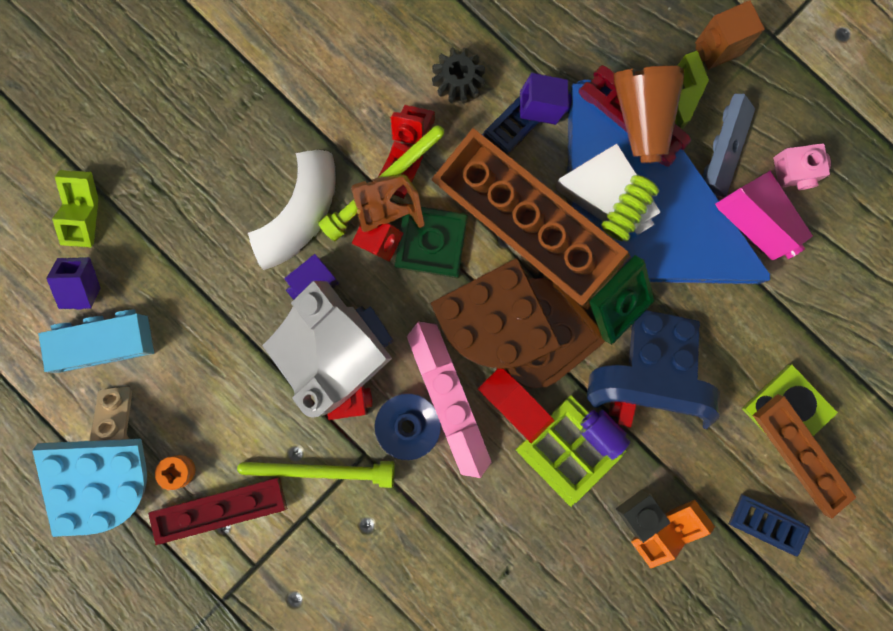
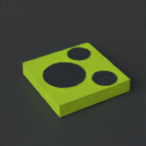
(801, 395)

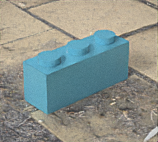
(95, 342)

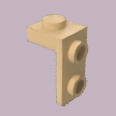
(111, 414)

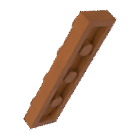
(804, 456)

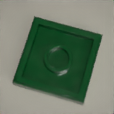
(435, 246)
(622, 300)

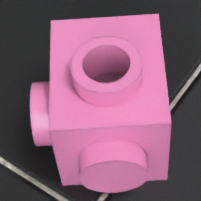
(802, 166)

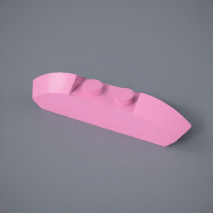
(449, 399)

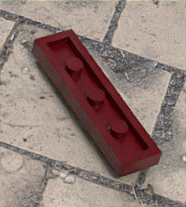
(217, 511)

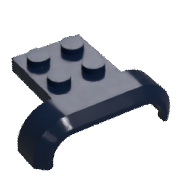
(659, 371)

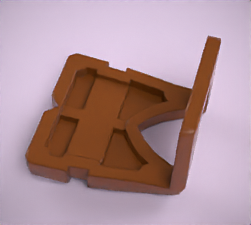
(375, 203)

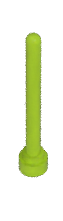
(335, 224)
(380, 473)

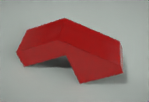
(516, 404)

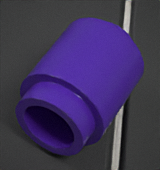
(604, 434)

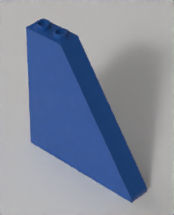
(689, 234)

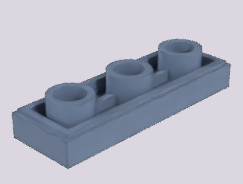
(729, 144)

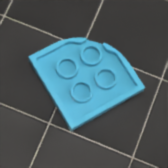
(90, 483)

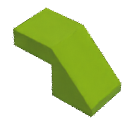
(694, 83)
(78, 213)

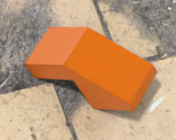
(686, 525)

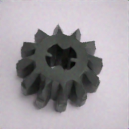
(466, 67)

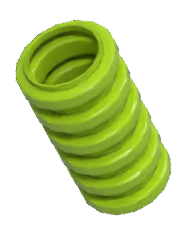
(630, 208)

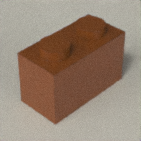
(729, 34)

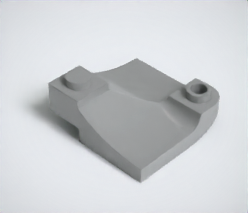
(324, 350)

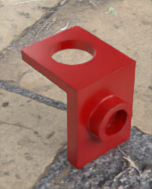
(379, 241)

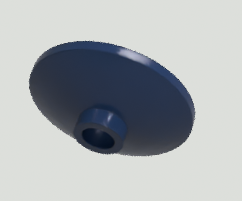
(401, 443)

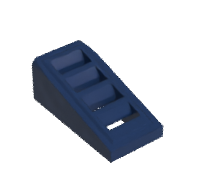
(500, 137)
(795, 537)

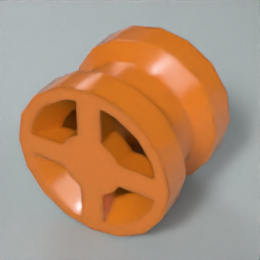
(183, 472)

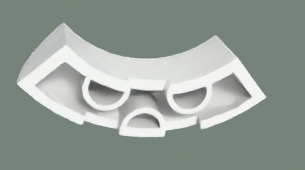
(300, 218)

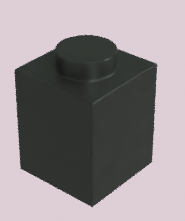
(642, 515)

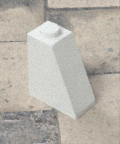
(599, 184)

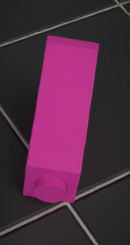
(767, 217)

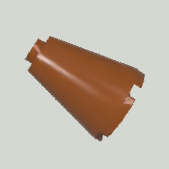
(650, 108)

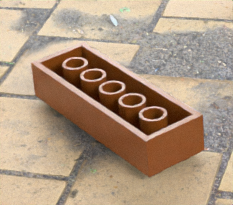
(531, 218)

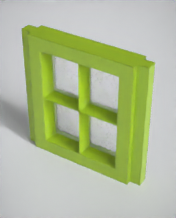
(565, 455)

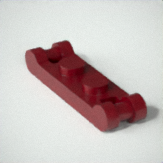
(611, 107)

